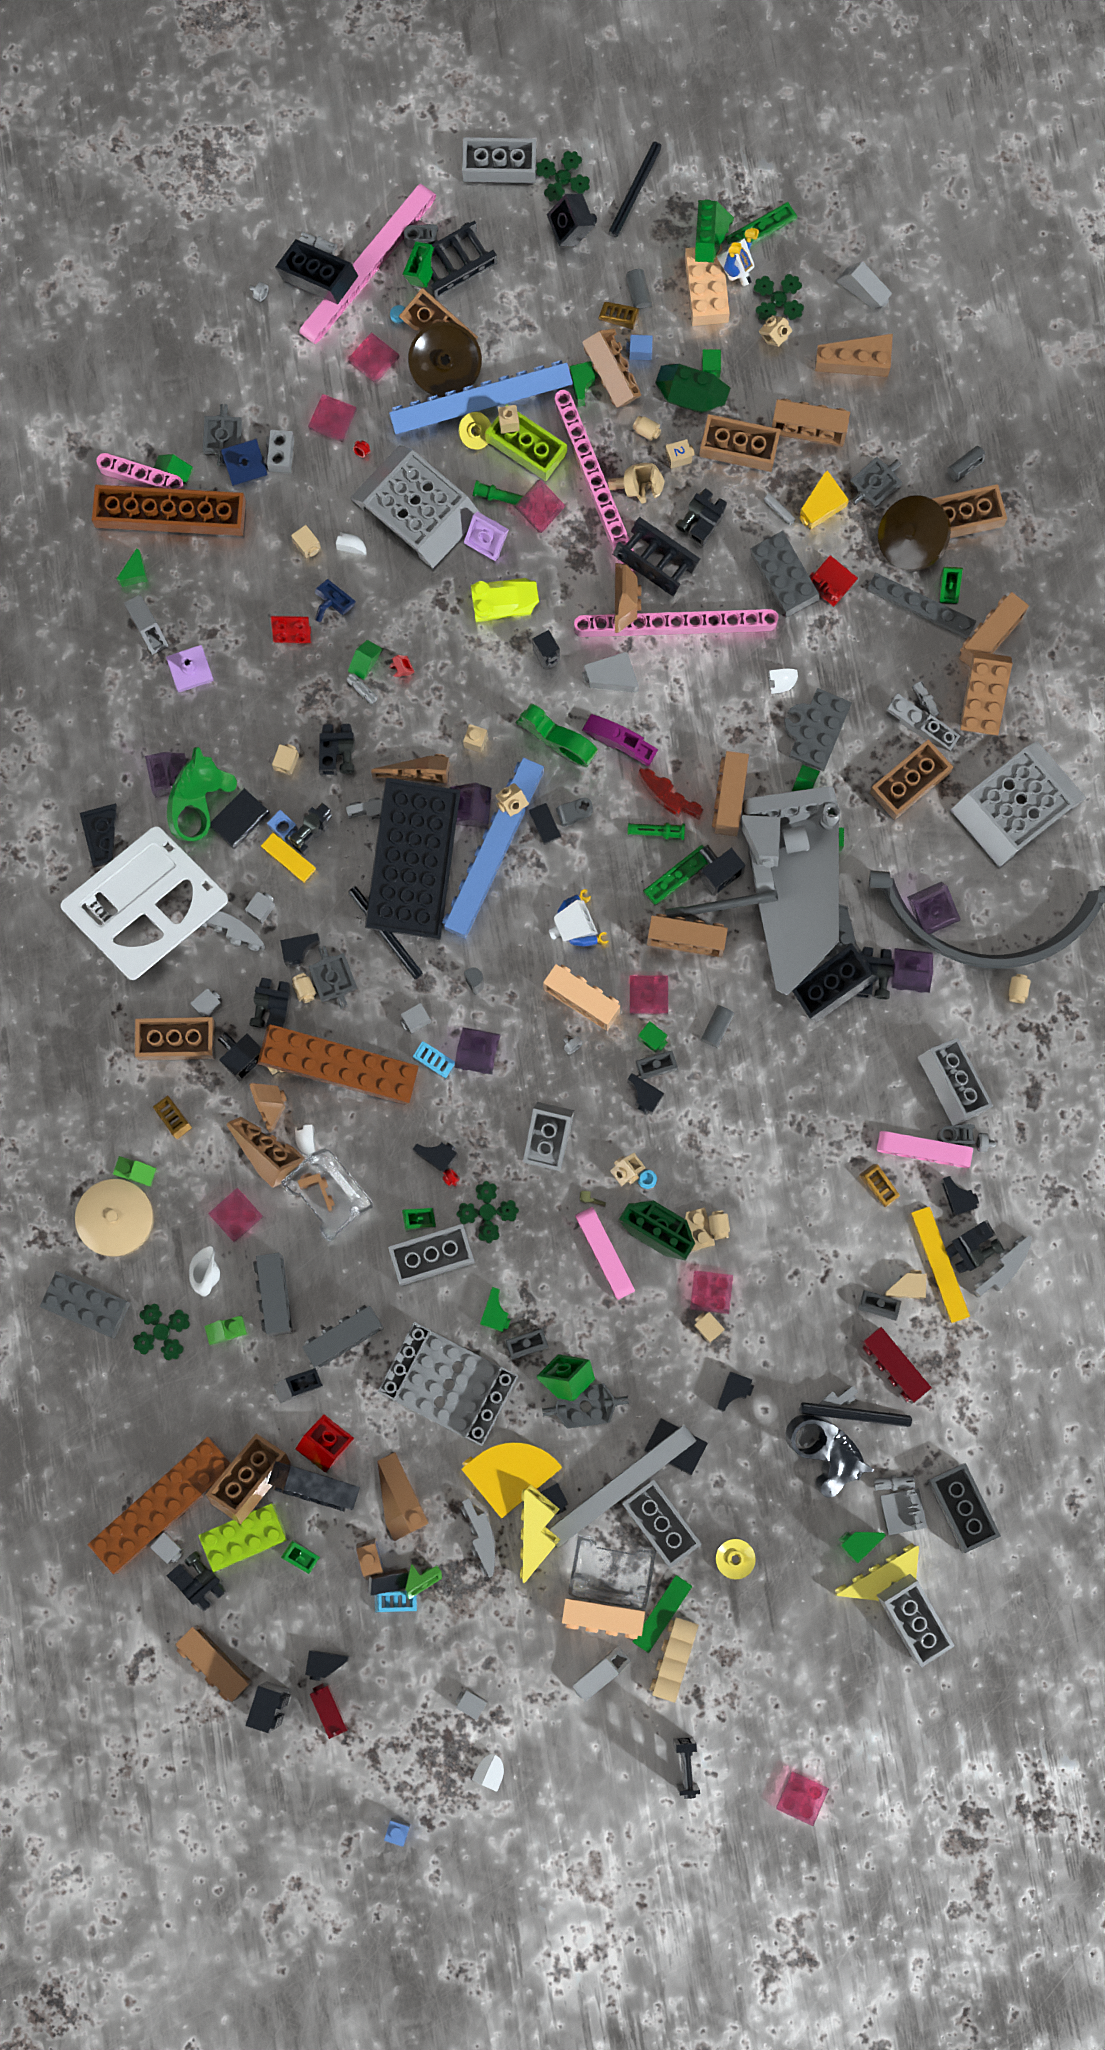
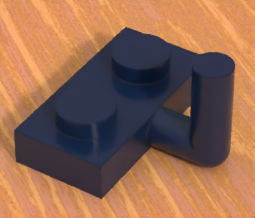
(333, 597)

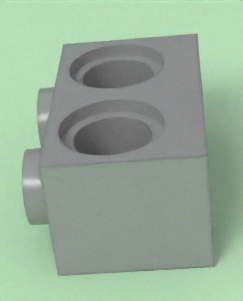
(282, 451)

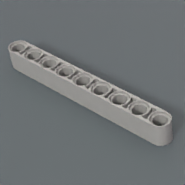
(622, 1484)

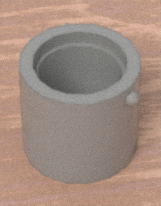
(796, 839)

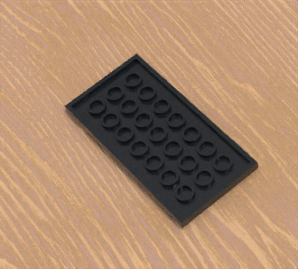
(412, 859)

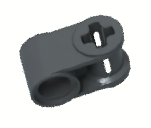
(422, 234)
(572, 812)
(960, 1134)

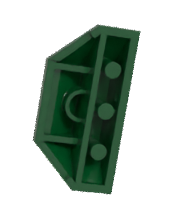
(691, 388)
(658, 1228)

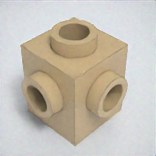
(775, 330)
(511, 800)
(627, 1169)

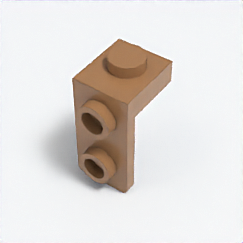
(310, 1180)

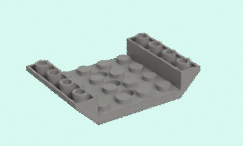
(431, 525)
(1003, 824)
(419, 1376)

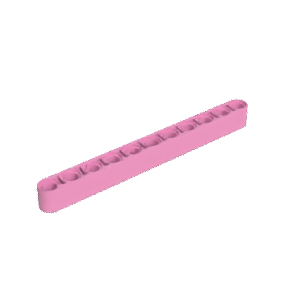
(370, 261)
(593, 474)
(684, 618)

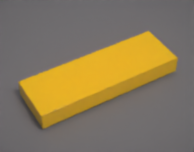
(288, 857)

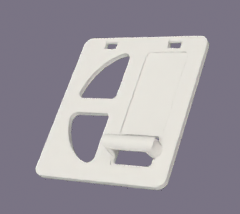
(133, 887)

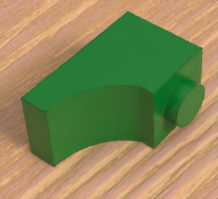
(418, 268)
(583, 378)
(494, 1316)

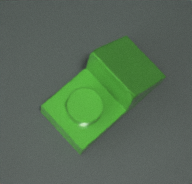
(134, 1171)
(225, 1330)
(419, 1583)

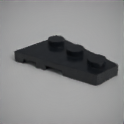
(100, 833)

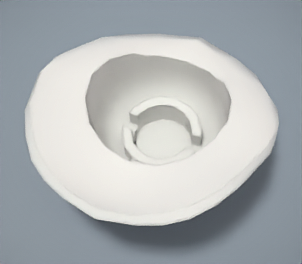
(204, 1271)

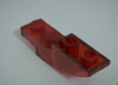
(661, 791)

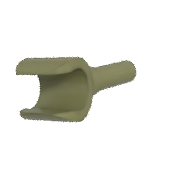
(585, 1197)

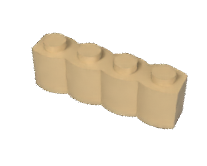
(675, 1659)

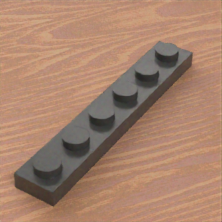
(921, 605)

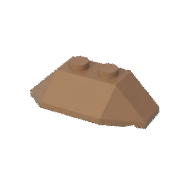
(626, 596)

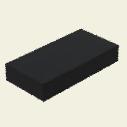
(545, 823)
(388, 1581)

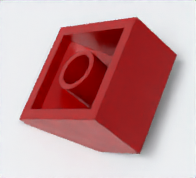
(324, 1443)

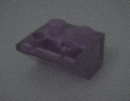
(163, 771)

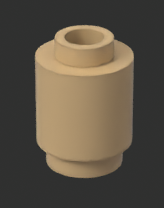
(647, 428)
(303, 988)
(1019, 988)
(719, 1225)

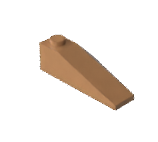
(427, 310)
(425, 769)
(269, 1103)
(268, 1156)
(400, 1503)

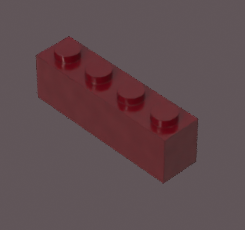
(896, 1365)

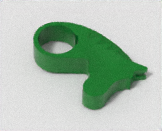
(560, 739)
(189, 790)

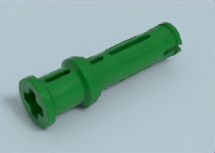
(492, 492)
(667, 827)

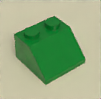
(567, 1376)
(859, 1544)

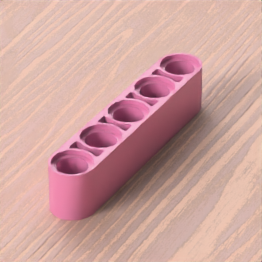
(133, 470)
(924, 1149)
(605, 1253)

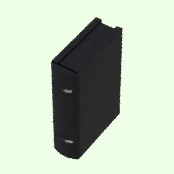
(239, 818)
(688, 1458)

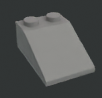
(548, 1136)

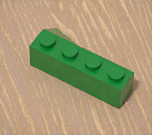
(712, 226)

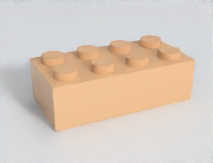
(706, 290)
(581, 997)
(603, 1617)

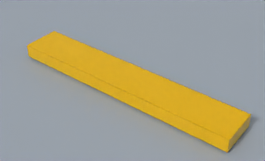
(940, 1264)

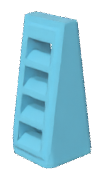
(420, 1050)
(378, 1602)

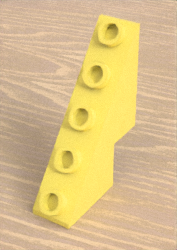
(536, 1538)
(882, 1576)

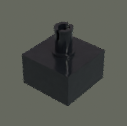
(571, 219)
(721, 869)
(241, 1056)

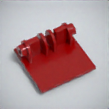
(832, 580)
(291, 629)

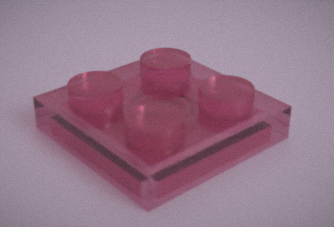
(373, 358)
(332, 417)
(540, 506)
(649, 995)
(235, 1215)
(711, 1292)
(802, 1798)

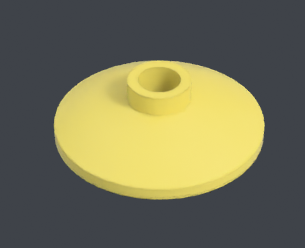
(480, 424)
(743, 1566)

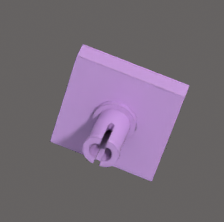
(486, 536)
(189, 668)

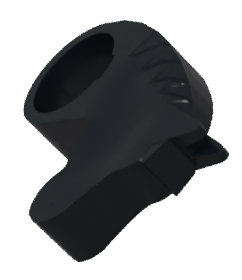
(840, 1454)

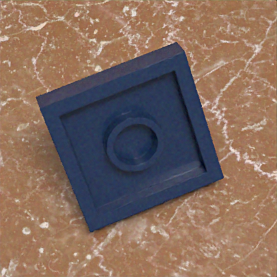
(244, 462)

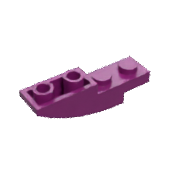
(621, 738)

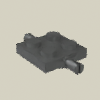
(220, 433)
(875, 482)
(333, 977)

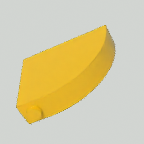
(507, 1470)

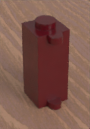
(328, 1710)

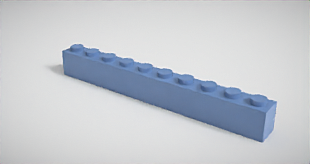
(480, 398)
(490, 854)

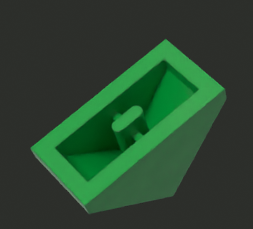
(174, 465)
(133, 571)
(950, 584)
(364, 659)
(806, 778)
(418, 1219)
(300, 1556)

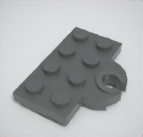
(817, 728)

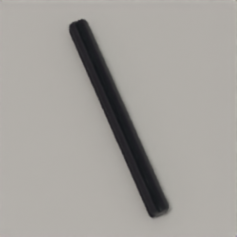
(634, 189)
(389, 937)
(855, 1414)

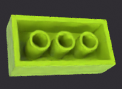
(529, 446)
(237, 1541)

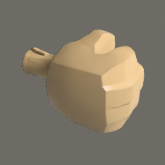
(638, 480)

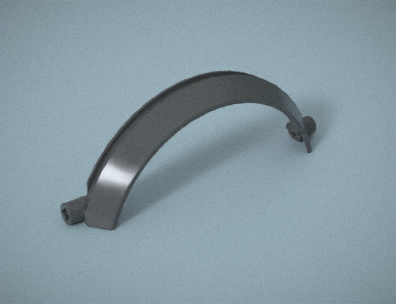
(1079, 923)

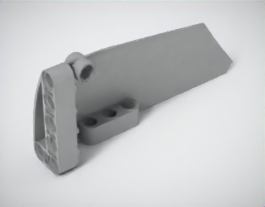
(806, 917)

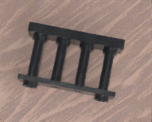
(470, 268)
(666, 546)
(686, 1747)

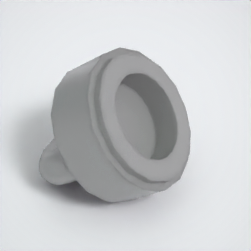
(260, 291)
(572, 1044)
(984, 1142)

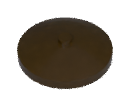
(444, 358)
(914, 533)

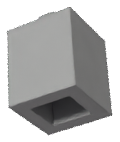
(260, 906)
(207, 1003)
(415, 1018)
(167, 1548)
(470, 1704)

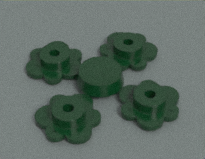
(563, 177)
(779, 298)
(487, 1212)
(161, 1331)

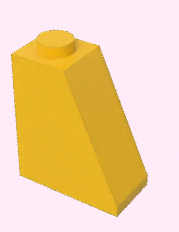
(823, 502)

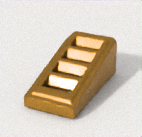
(624, 322)
(180, 1126)
(874, 1188)

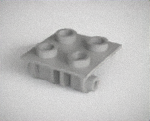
(903, 1511)

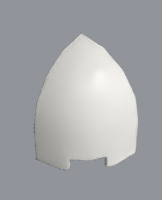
(350, 543)
(782, 680)
(305, 1139)
(489, 1772)

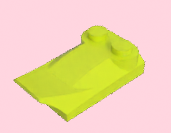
(503, 599)

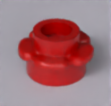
(361, 448)
(450, 1177)

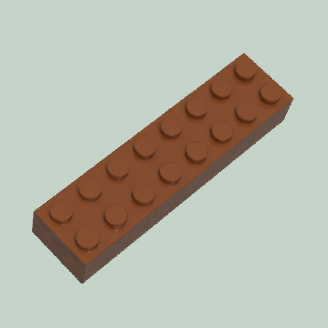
(169, 510)
(337, 1064)
(160, 1506)

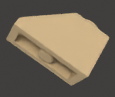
(909, 1286)

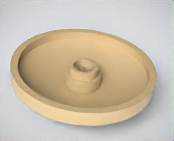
(114, 1217)

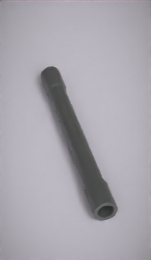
(762, 897)

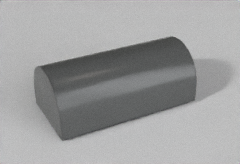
(638, 289)
(966, 463)
(474, 979)
(717, 1026)
(656, 1065)
(879, 1305)
(527, 1343)

